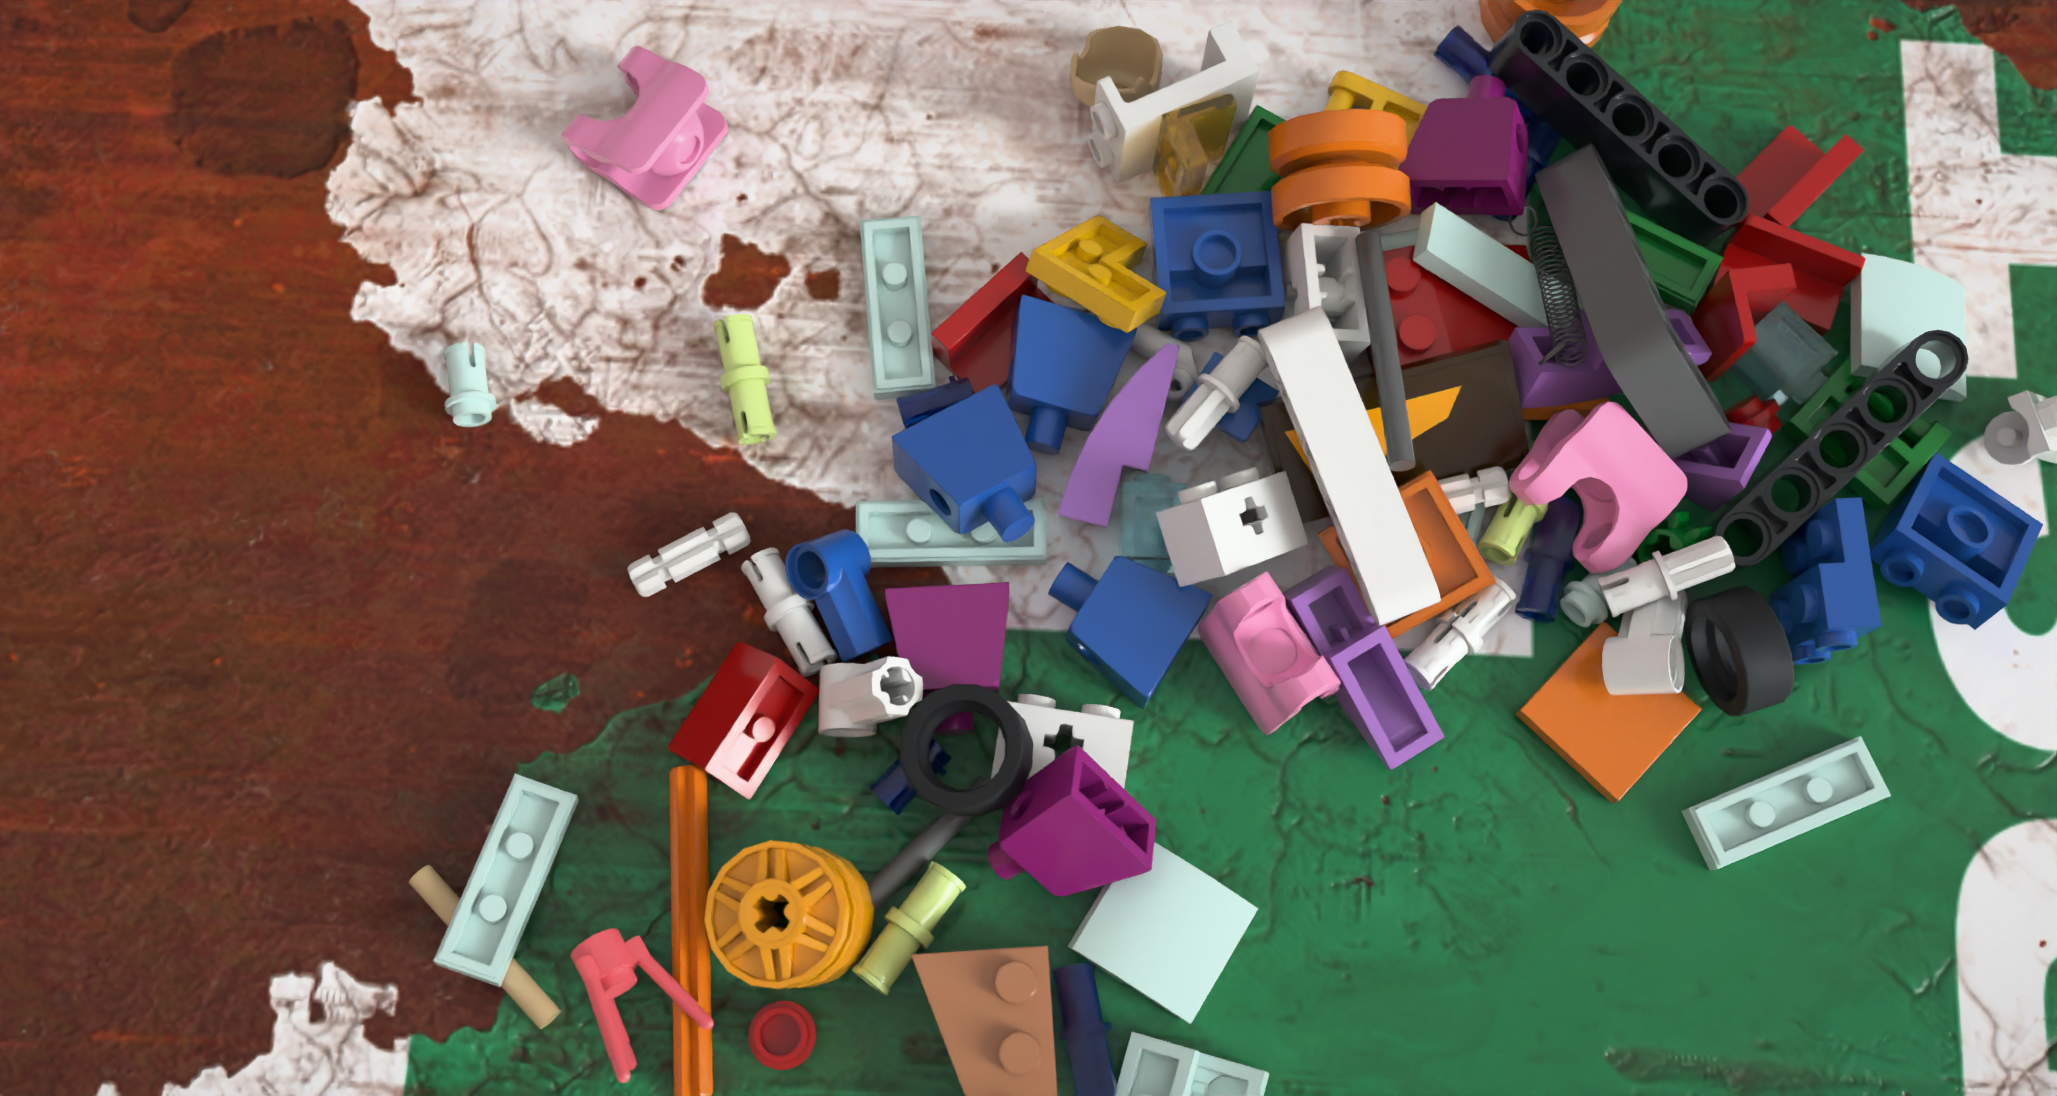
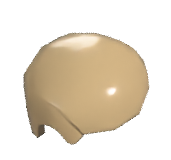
(1125, 55)

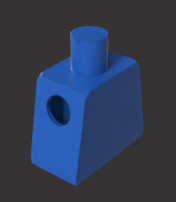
(1061, 369)
(971, 465)
(1129, 622)

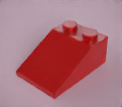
(1433, 314)

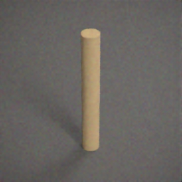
(517, 980)

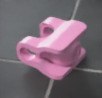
(658, 141)
(1616, 472)
(1266, 653)

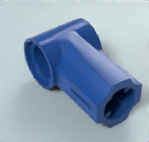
(835, 575)

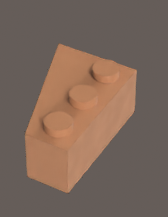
(994, 1018)

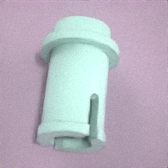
(469, 395)
(1585, 600)

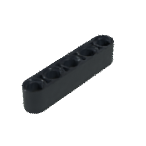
(1634, 139)
(1859, 433)

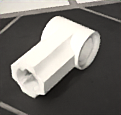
(1648, 649)
(862, 695)

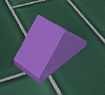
(1722, 466)

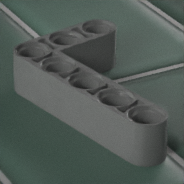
(1626, 306)

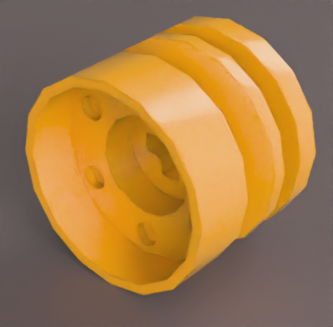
(826, 911)

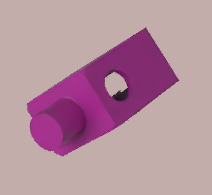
(1470, 153)
(951, 638)
(1073, 829)

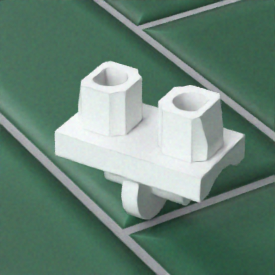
(2024, 433)

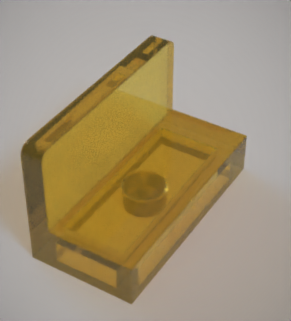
(1190, 141)

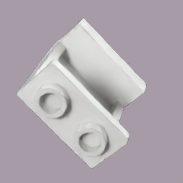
(1127, 133)

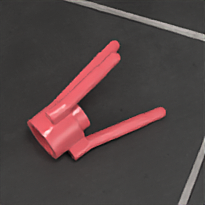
(608, 971)

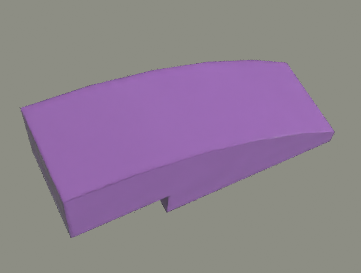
(1590, 379)
(1119, 440)
(1373, 676)

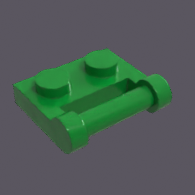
(1895, 465)

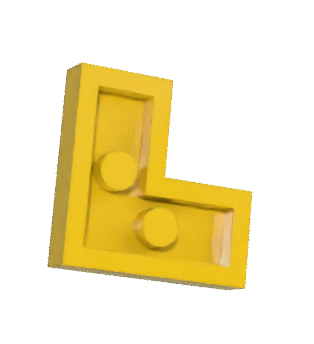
(1095, 271)

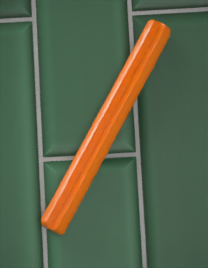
(689, 935)

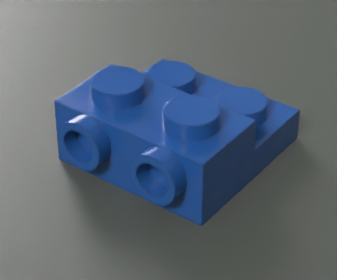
(1216, 263)
(1955, 543)
(1831, 583)

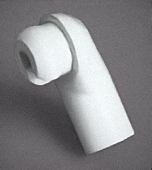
(1150, 340)

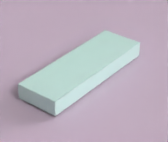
(1483, 268)
(897, 306)
(915, 536)
(1785, 803)
(506, 880)

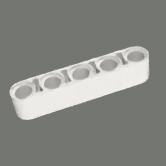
(1349, 465)

